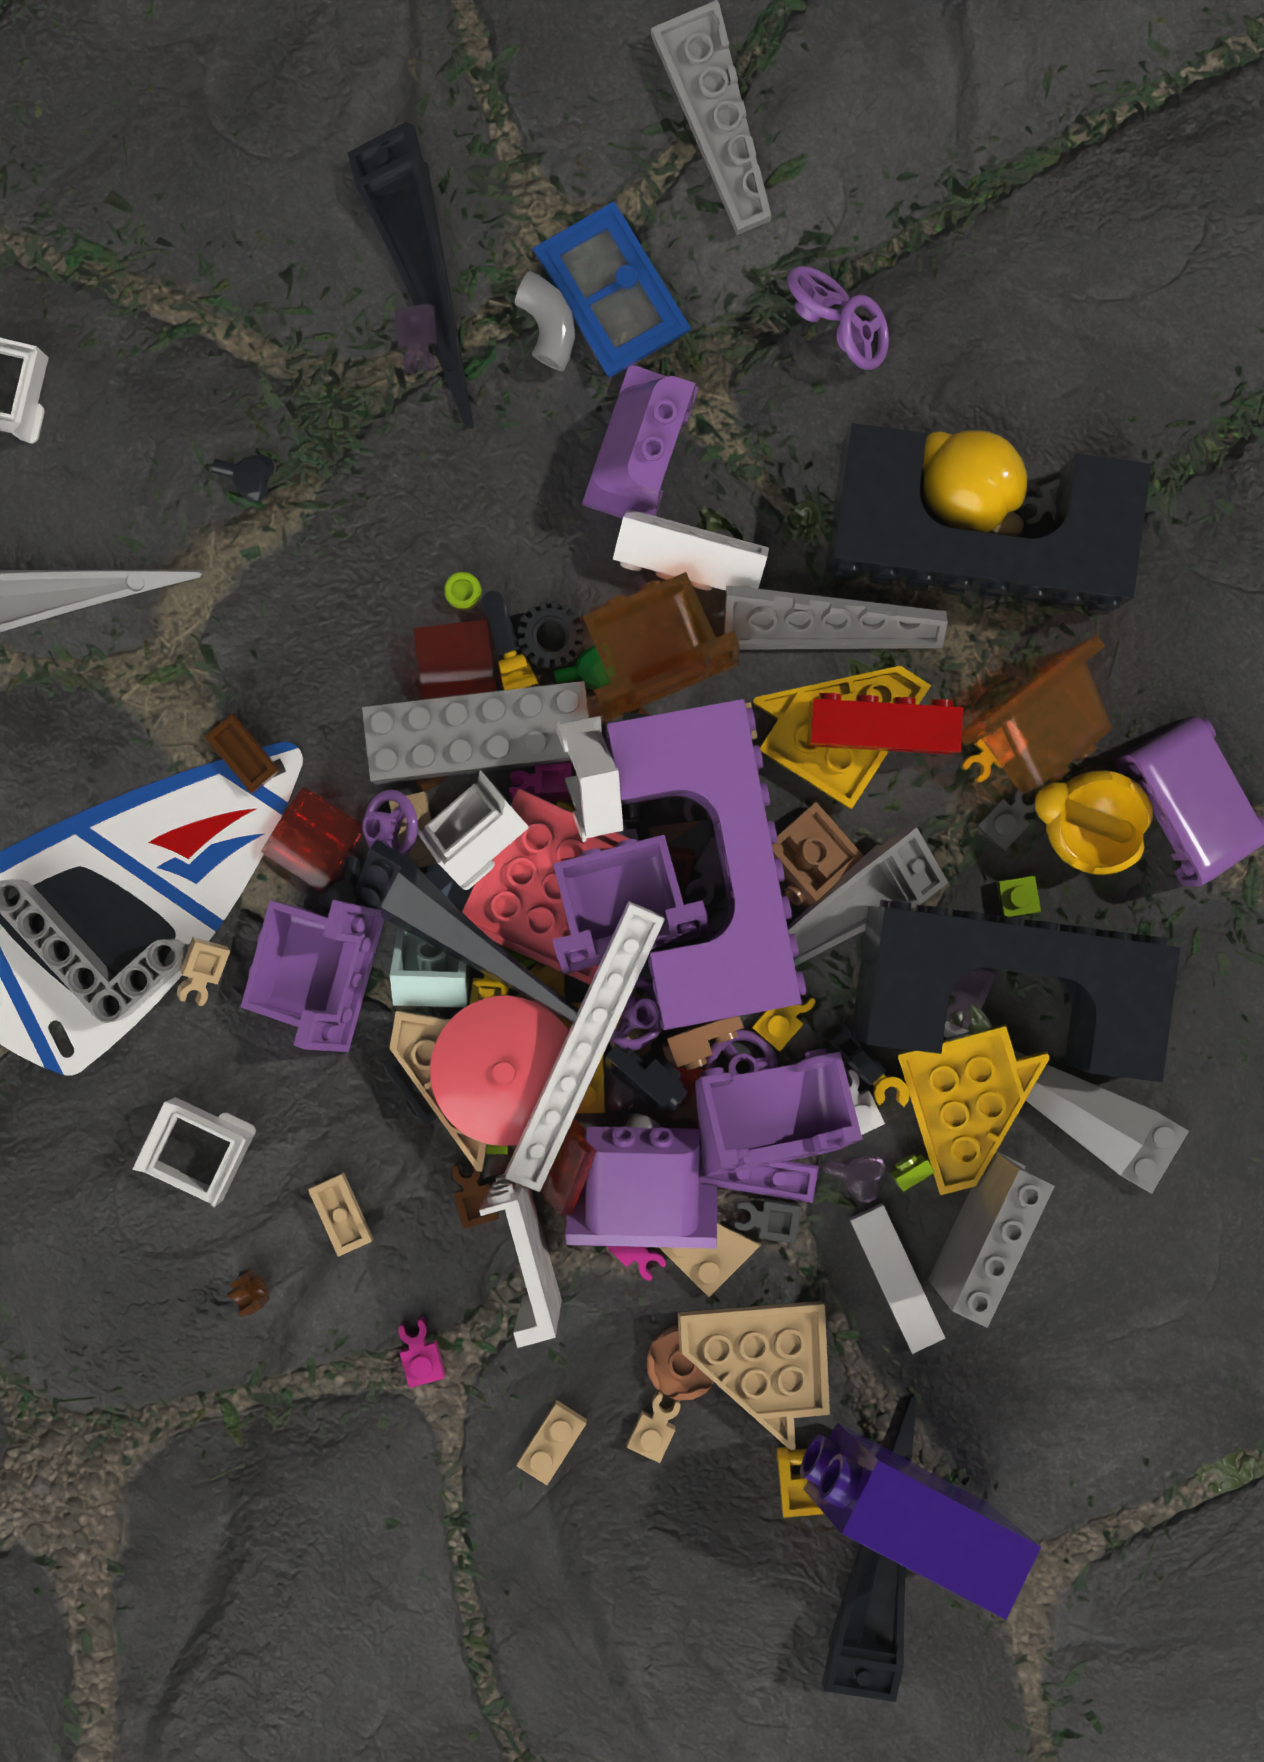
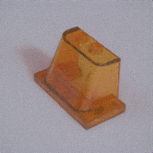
(656, 645)
(1046, 720)

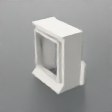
(26, 413)
(597, 784)
(472, 832)
(225, 1126)

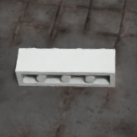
(680, 548)

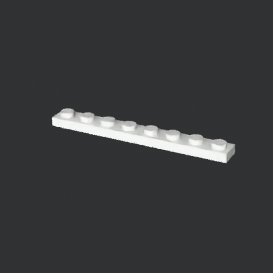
(584, 1046)

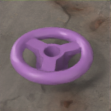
(814, 299)
(856, 335)
(386, 826)
(640, 1014)
(768, 1062)

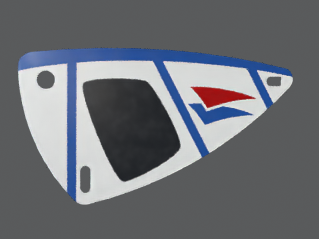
(123, 877)

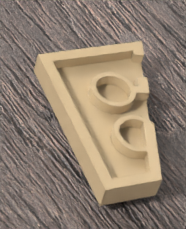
(711, 1266)

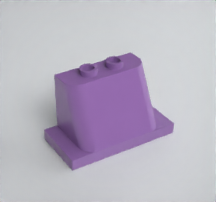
(639, 442)
(602, 883)
(314, 970)
(644, 1191)

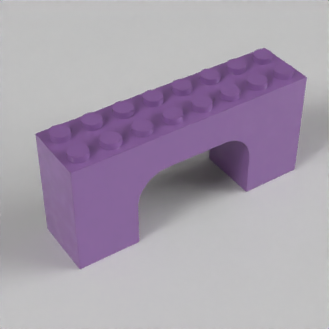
(712, 759)

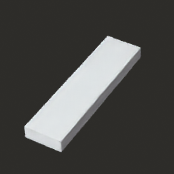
(897, 1278)

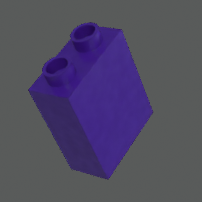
(918, 1519)

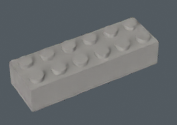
(470, 732)

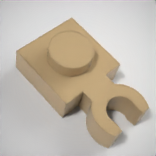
(202, 964)
(653, 1431)

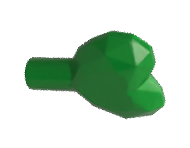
(587, 669)

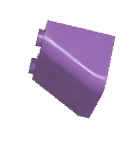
(1195, 799)
(775, 1114)

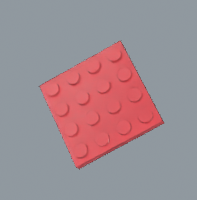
(520, 897)

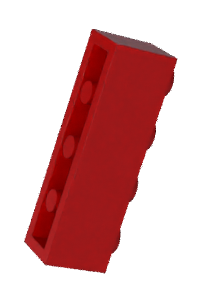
(885, 726)

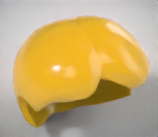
(972, 479)
(1096, 820)

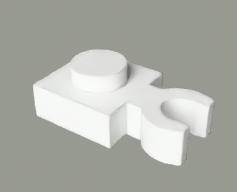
(865, 1106)

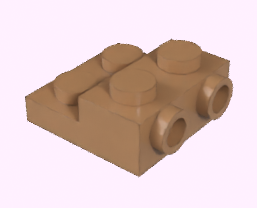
(813, 856)
(690, 1043)

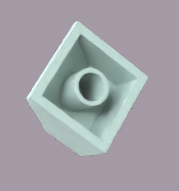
(426, 974)

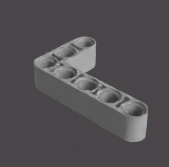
(82, 957)

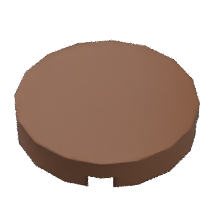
(672, 1371)

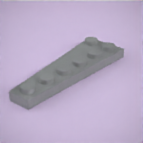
(706, 84)
(817, 622)

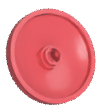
(494, 1065)

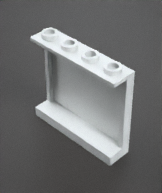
(541, 1306)

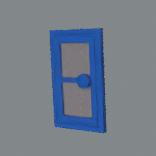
(612, 289)

